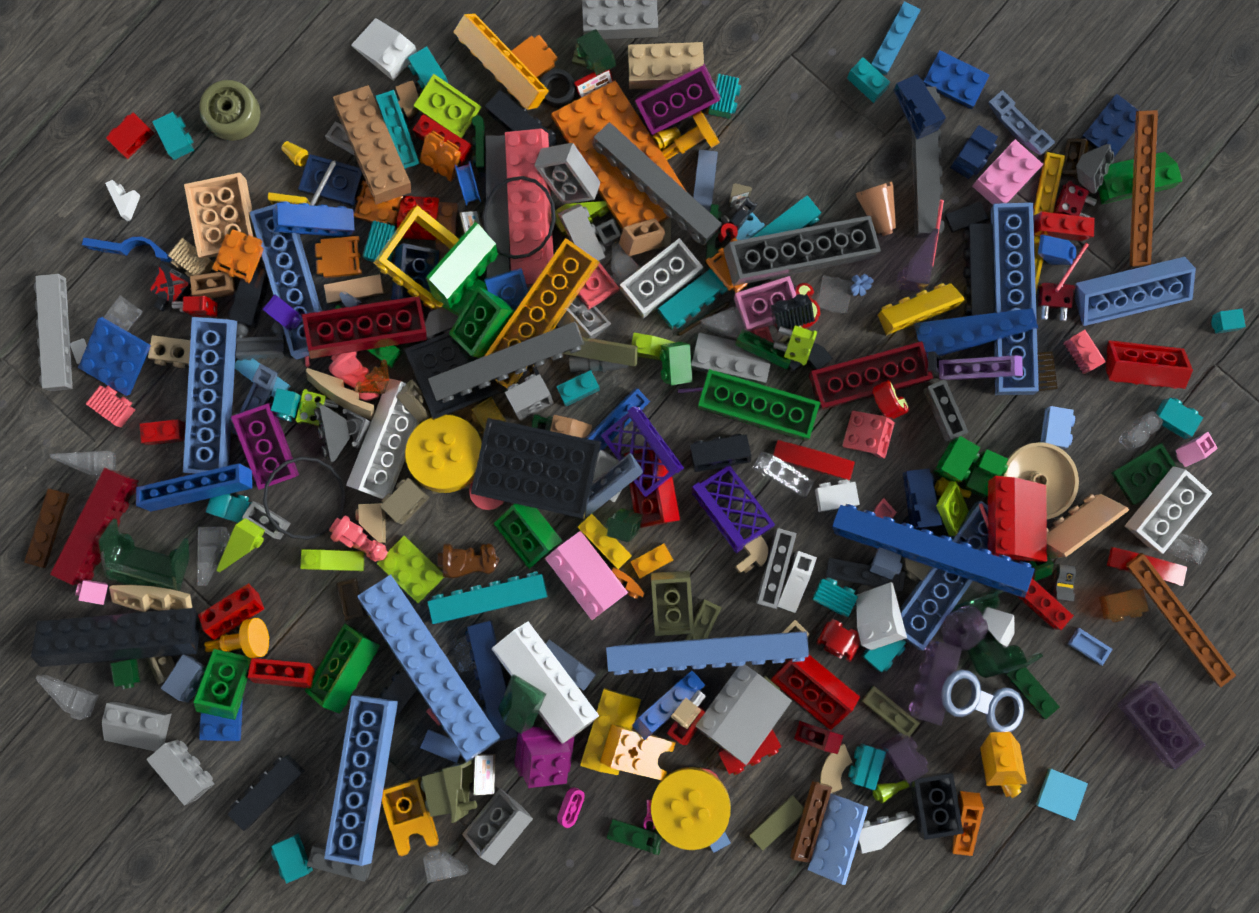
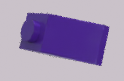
(282, 313)

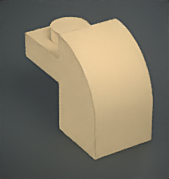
(757, 553)

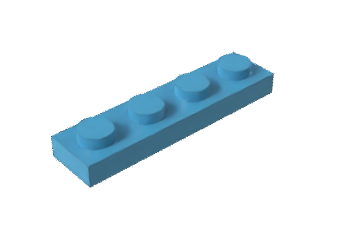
(895, 37)

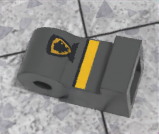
(1064, 583)

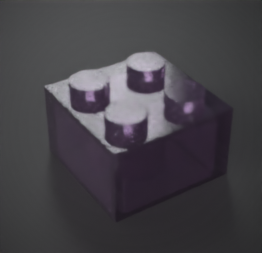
(905, 758)

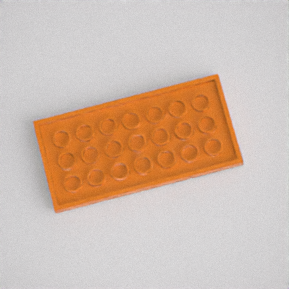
(586, 118)

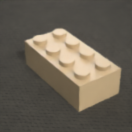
(659, 63)

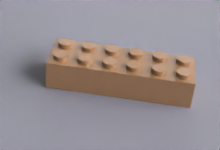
(372, 144)

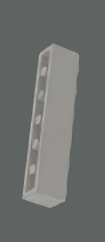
(53, 332)

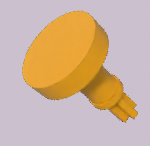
(692, 137)
(252, 638)

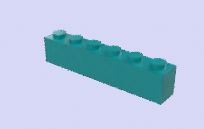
(488, 598)

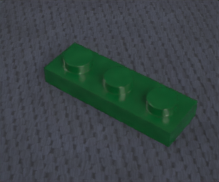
(711, 250)
(762, 348)
(1033, 692)

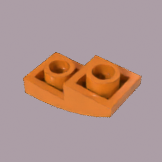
(632, 587)

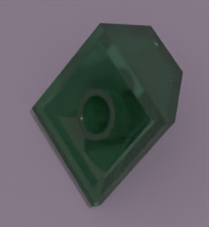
(520, 704)

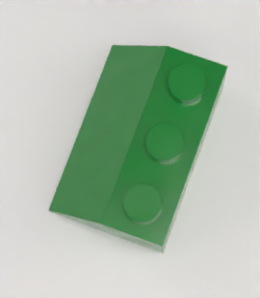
(481, 322)
(528, 533)

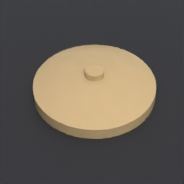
(1048, 466)

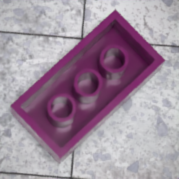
(678, 99)
(264, 445)

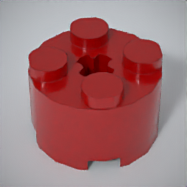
(839, 640)

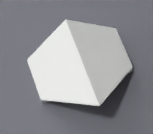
(1000, 625)

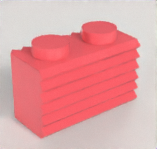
(1084, 352)
(111, 406)

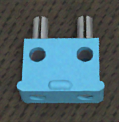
(749, 228)

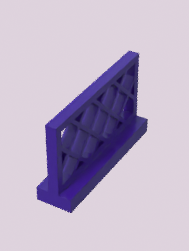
(653, 439)
(717, 513)

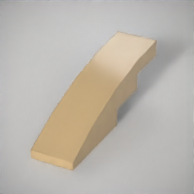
(334, 390)
(146, 597)

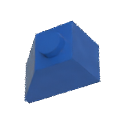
(1056, 250)

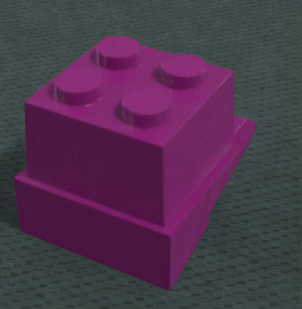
(542, 758)

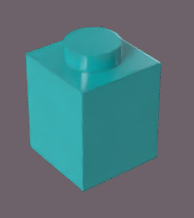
(1228, 321)

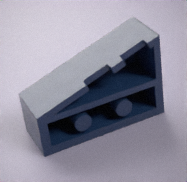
(919, 106)
(921, 499)

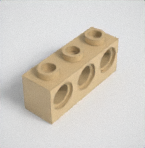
(172, 348)

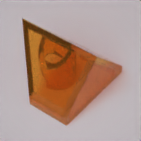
(375, 381)

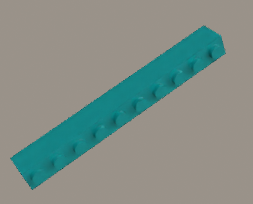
(708, 285)

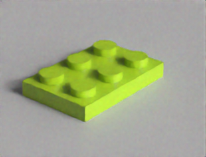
(447, 106)
(411, 569)

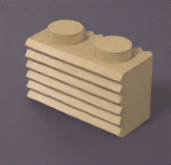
(186, 256)

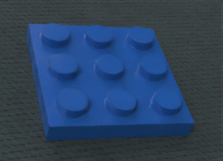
(114, 356)

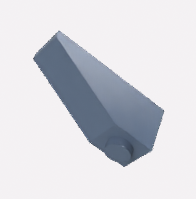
(575, 669)

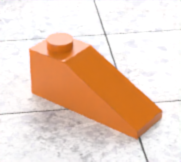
(971, 812)

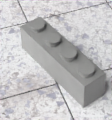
(776, 568)

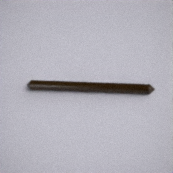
(697, 322)

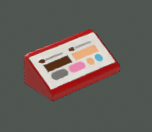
(592, 82)

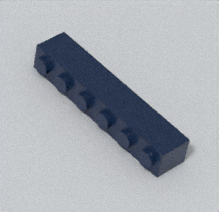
(490, 674)

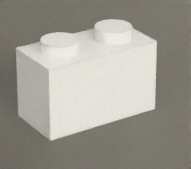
(831, 497)

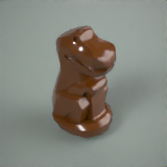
(464, 562)

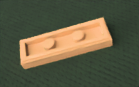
(358, 288)

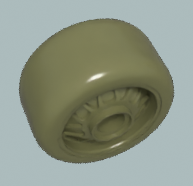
(239, 119)

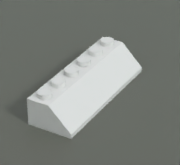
(383, 445)
(529, 658)

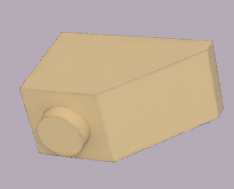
(372, 519)

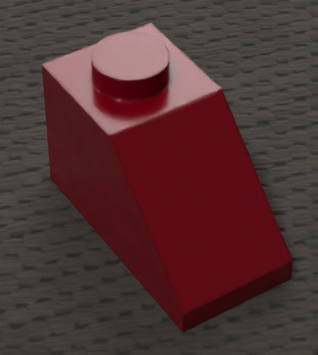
(818, 737)

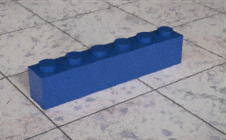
(194, 487)

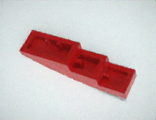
(814, 460)
(1167, 570)

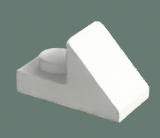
(124, 201)

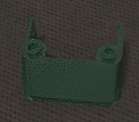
(138, 566)
(989, 655)

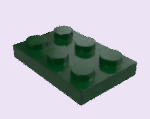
(1143, 473)

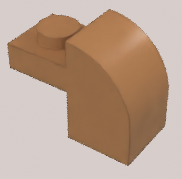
(408, 96)

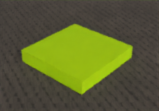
(952, 508)

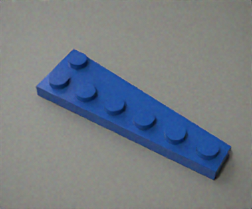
(965, 332)

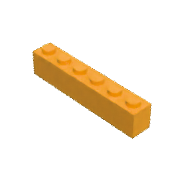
(500, 61)

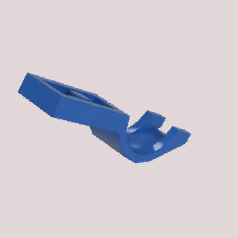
(125, 247)

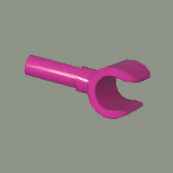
(649, 816)

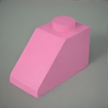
(1196, 449)
(92, 591)

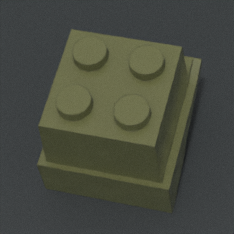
(449, 790)

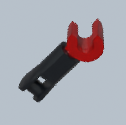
(737, 220)

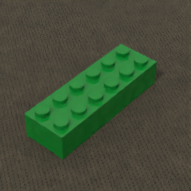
(758, 405)

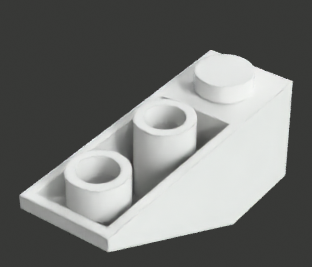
(796, 581)
(881, 832)

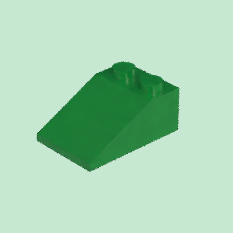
(223, 684)

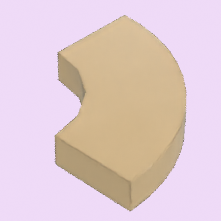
(833, 768)

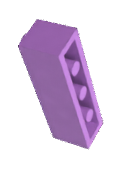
(980, 368)

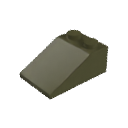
(672, 603)

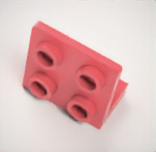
(868, 433)

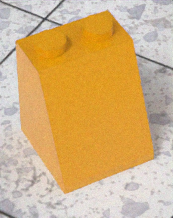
(1002, 760)

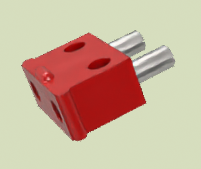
(197, 306)

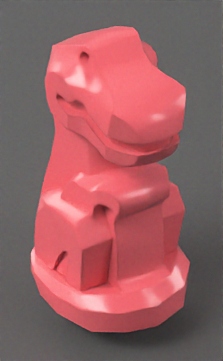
(350, 370)
(352, 536)

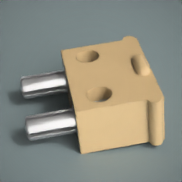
(688, 709)

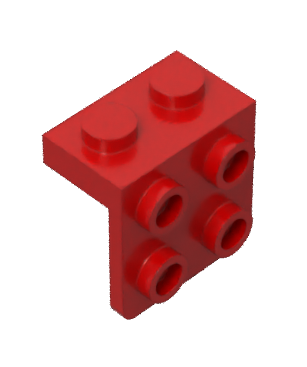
(428, 204)

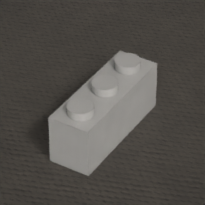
(581, 231)

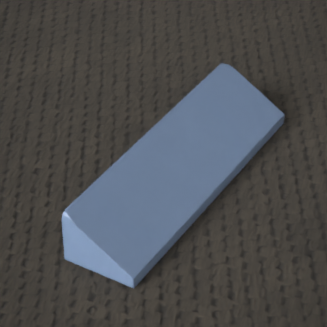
(612, 482)

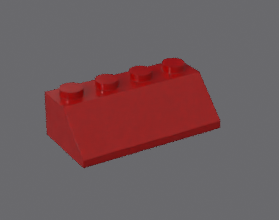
(1147, 364)
(660, 505)
(816, 690)

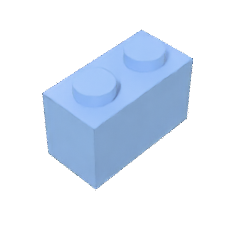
(1057, 427)

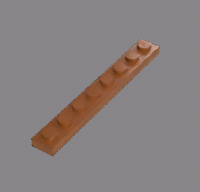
(1143, 187)
(1180, 620)

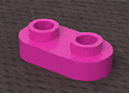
(570, 807)

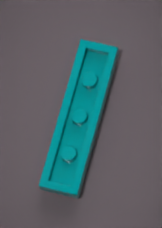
(397, 128)

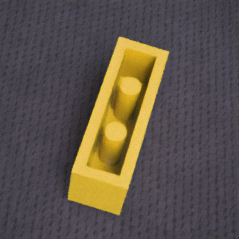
(608, 546)

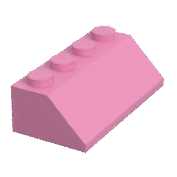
(586, 575)

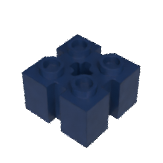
(975, 152)

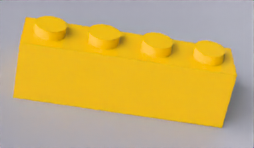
(920, 308)
(613, 709)

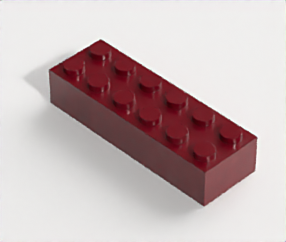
(364, 327)
(857, 378)
(82, 550)

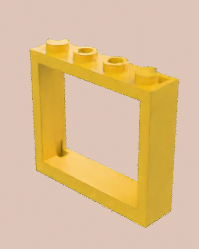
(399, 276)

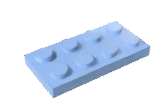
(838, 838)

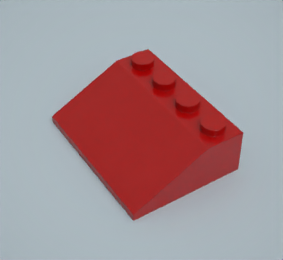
(1017, 519)

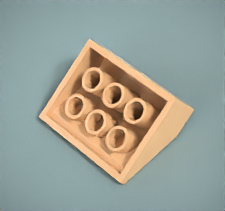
(216, 209)
(1082, 524)

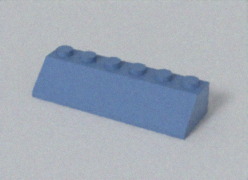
(1135, 291)

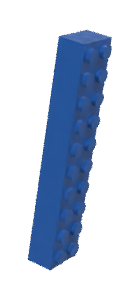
(933, 550)

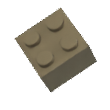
(404, 501)

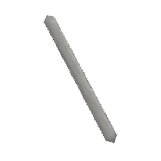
(323, 182)

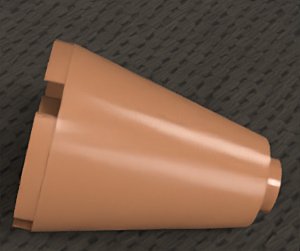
(880, 205)

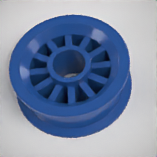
(467, 183)

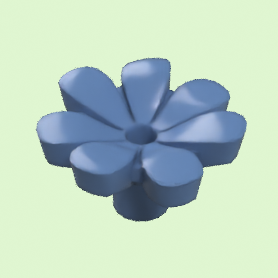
(861, 284)

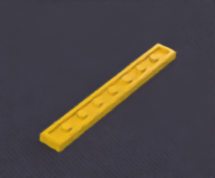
(1046, 197)

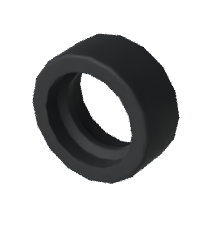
(563, 75)

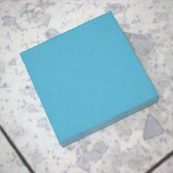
(1061, 794)

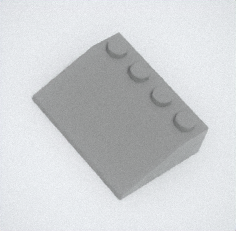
(743, 713)

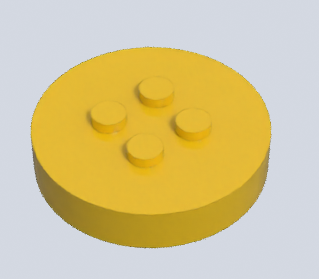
(443, 453)
(690, 808)

